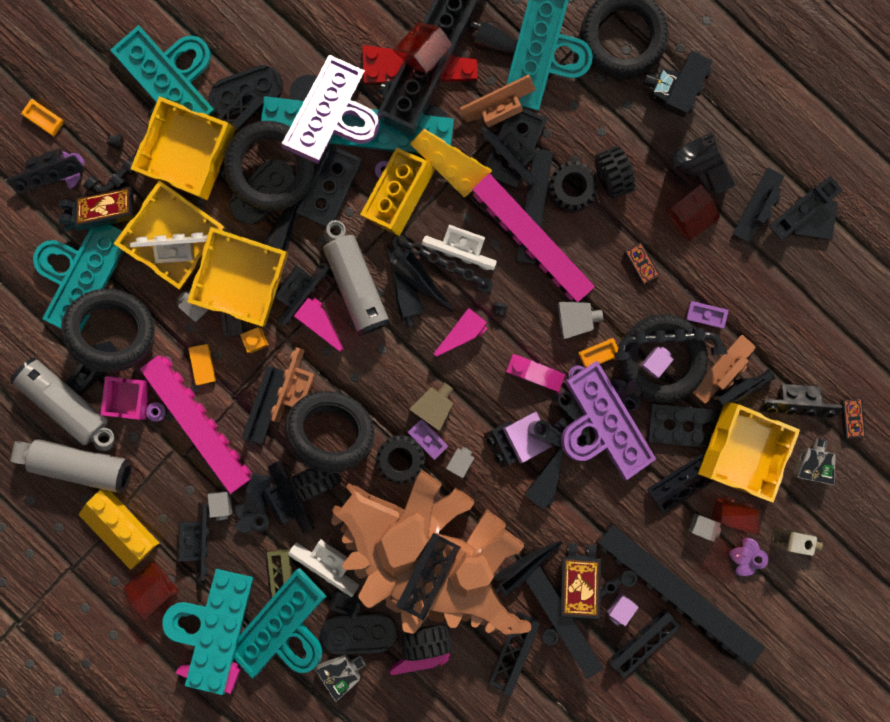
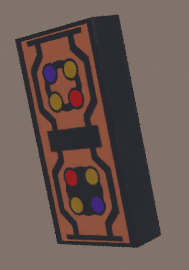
(641, 263)
(853, 418)

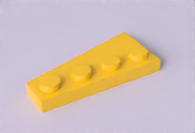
(450, 162)

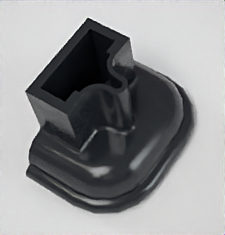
(706, 161)

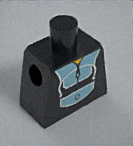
(661, 85)

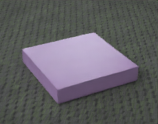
(521, 441)

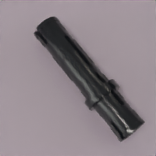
(766, 377)

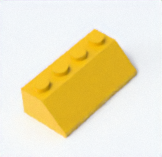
(398, 191)
(118, 528)

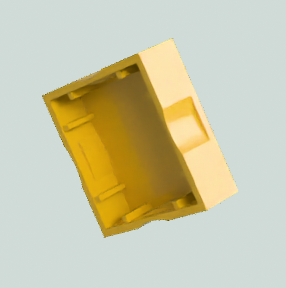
(183, 148)
(167, 214)
(238, 277)
(749, 451)

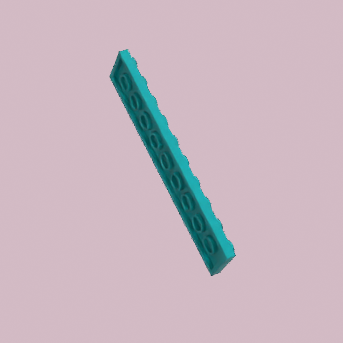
(387, 138)

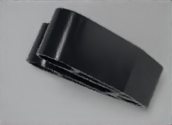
(571, 412)

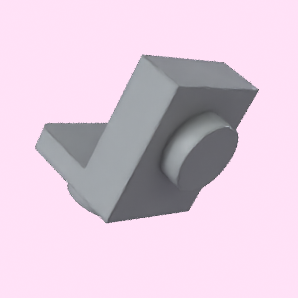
(193, 311)

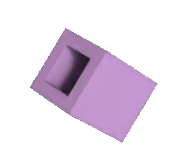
(657, 361)
(621, 610)

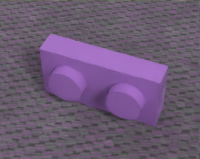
(706, 315)
(428, 439)

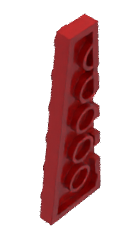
(384, 64)

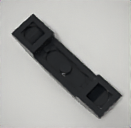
(805, 207)

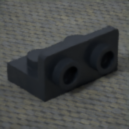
(500, 445)

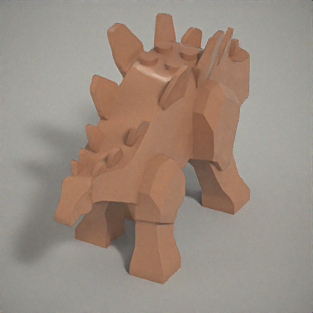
(394, 539)

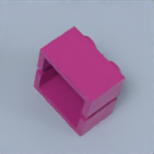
(125, 396)

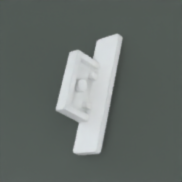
(461, 245)
(171, 249)
(326, 563)

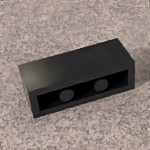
(688, 84)

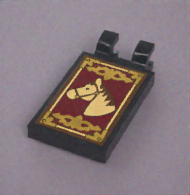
(98, 209)
(580, 583)

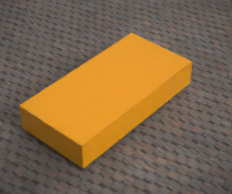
(42, 117)
(600, 352)
(202, 364)

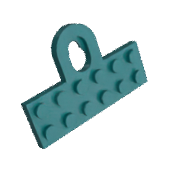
(537, 45)
(158, 70)
(88, 268)
(277, 623)
(219, 630)

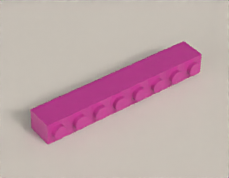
(533, 237)
(196, 423)

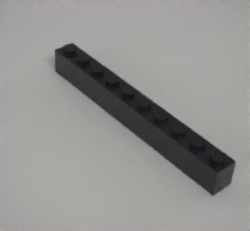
(681, 594)

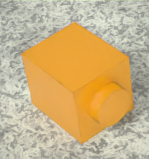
(254, 340)

